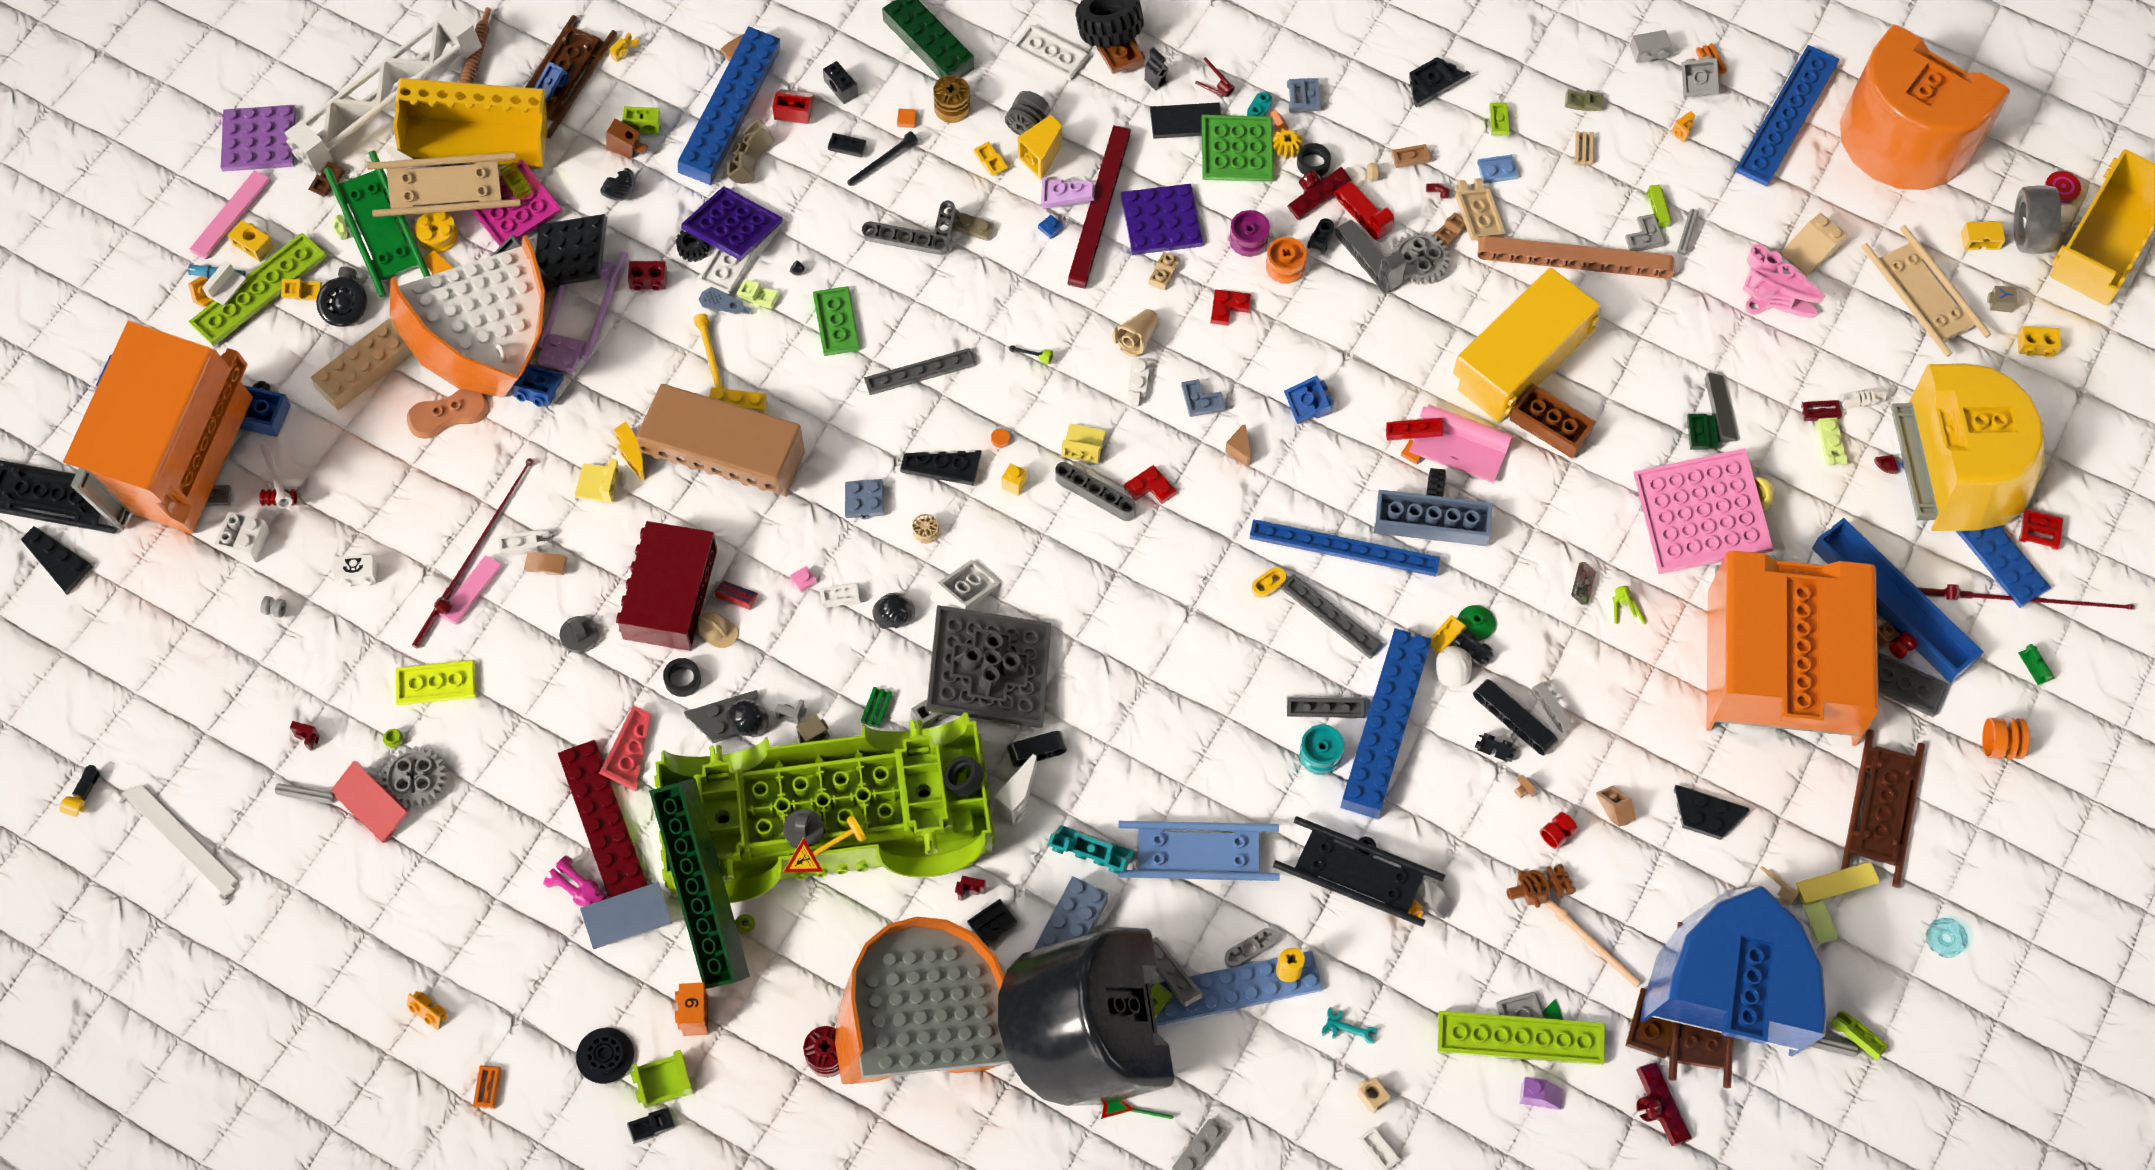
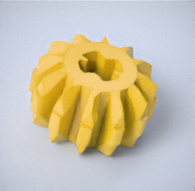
(1287, 143)

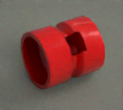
(1556, 832)

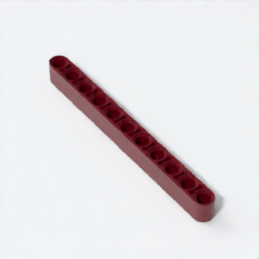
(1099, 208)

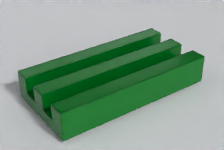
(881, 693)

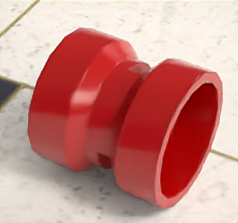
(1900, 647)

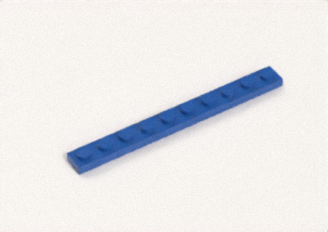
(1344, 548)

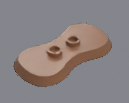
(431, 418)

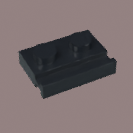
(992, 921)

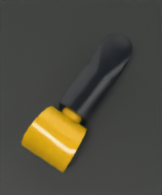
(75, 804)

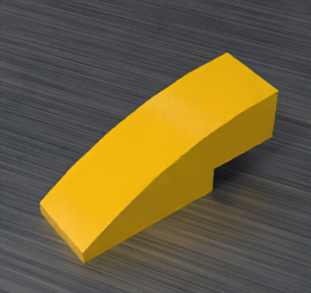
(629, 449)

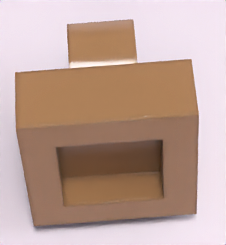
(1525, 787)

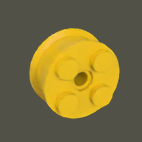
(436, 231)

